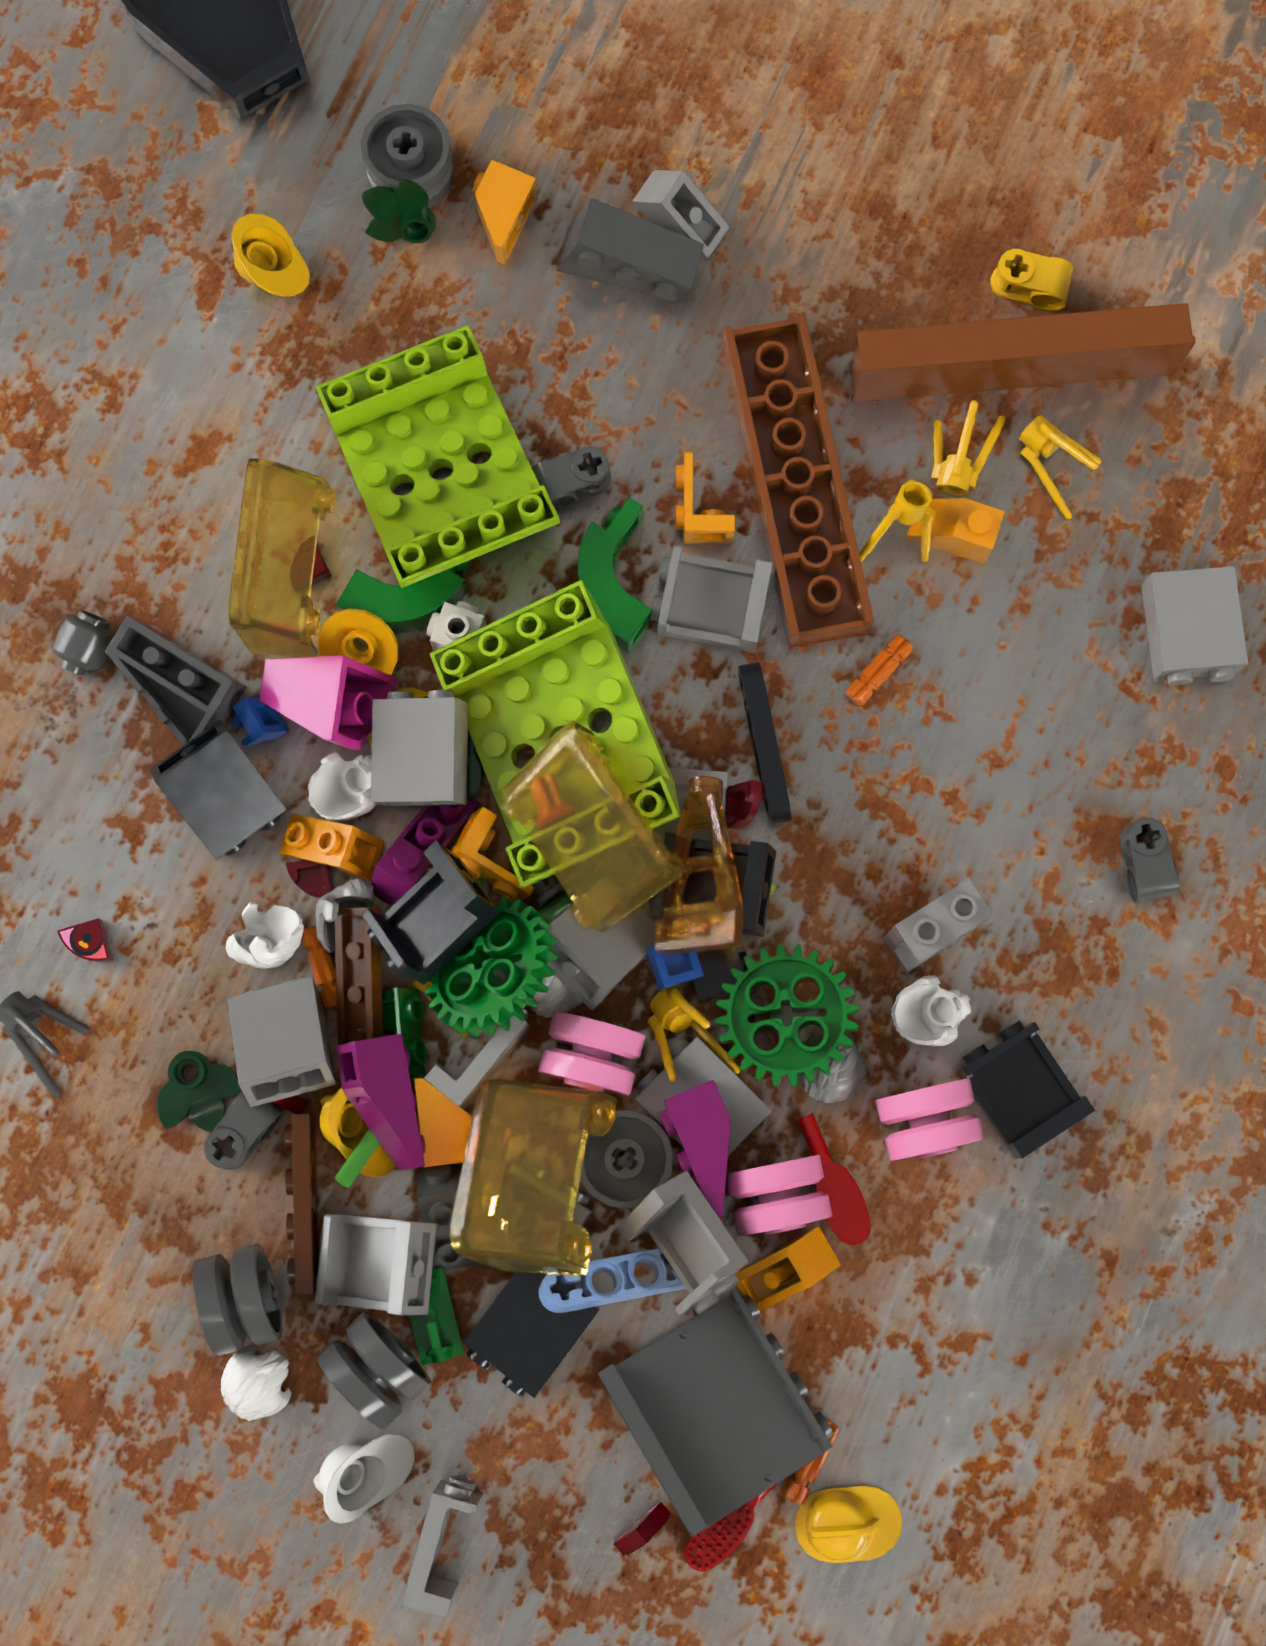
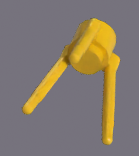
(1044, 439)
(955, 474)
(908, 508)
(677, 1014)

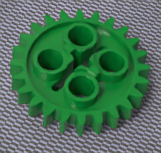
(495, 972)
(783, 975)

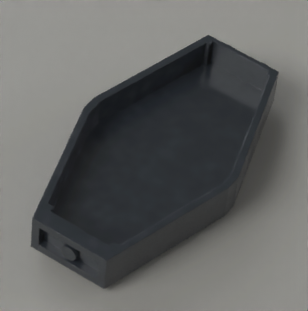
(232, 48)

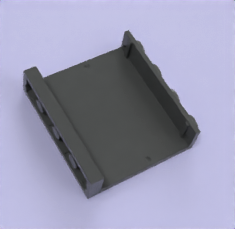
(717, 1412)

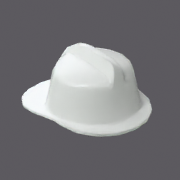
(361, 1476)

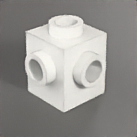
(460, 615)

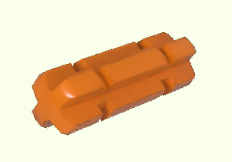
(879, 670)
(322, 966)
(796, 1488)

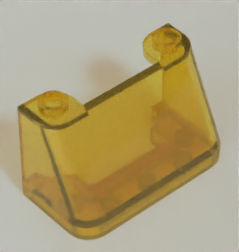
(589, 829)
(526, 1175)

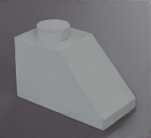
(678, 205)

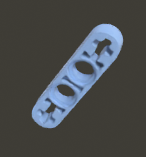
(625, 1284)

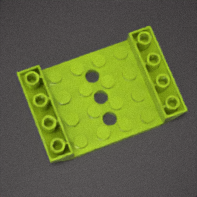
(427, 414)
(534, 678)

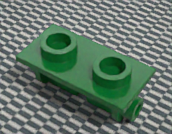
(403, 1014)
(438, 1332)

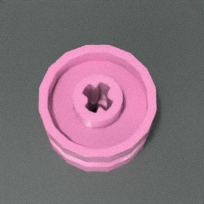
(589, 1061)
(929, 1119)
(778, 1195)

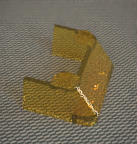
(277, 557)

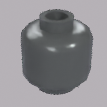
(82, 642)

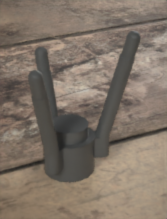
(22, 1019)

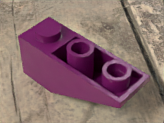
(405, 861)
(380, 1089)
(704, 1134)

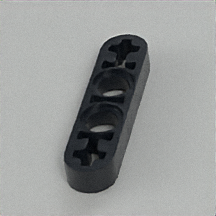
(764, 743)

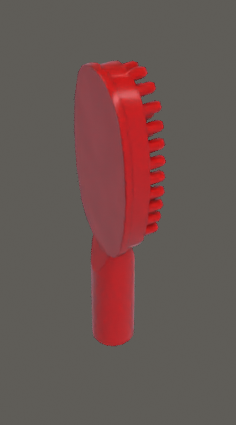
(847, 1203)
(722, 1537)

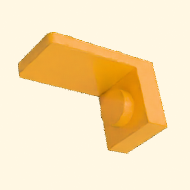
(711, 525)
(476, 837)
(332, 845)

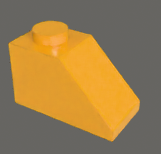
(503, 204)
(962, 528)
(441, 1124)
(788, 1269)

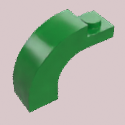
(596, 562)
(405, 607)

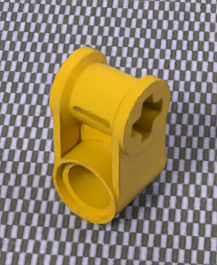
(1036, 279)

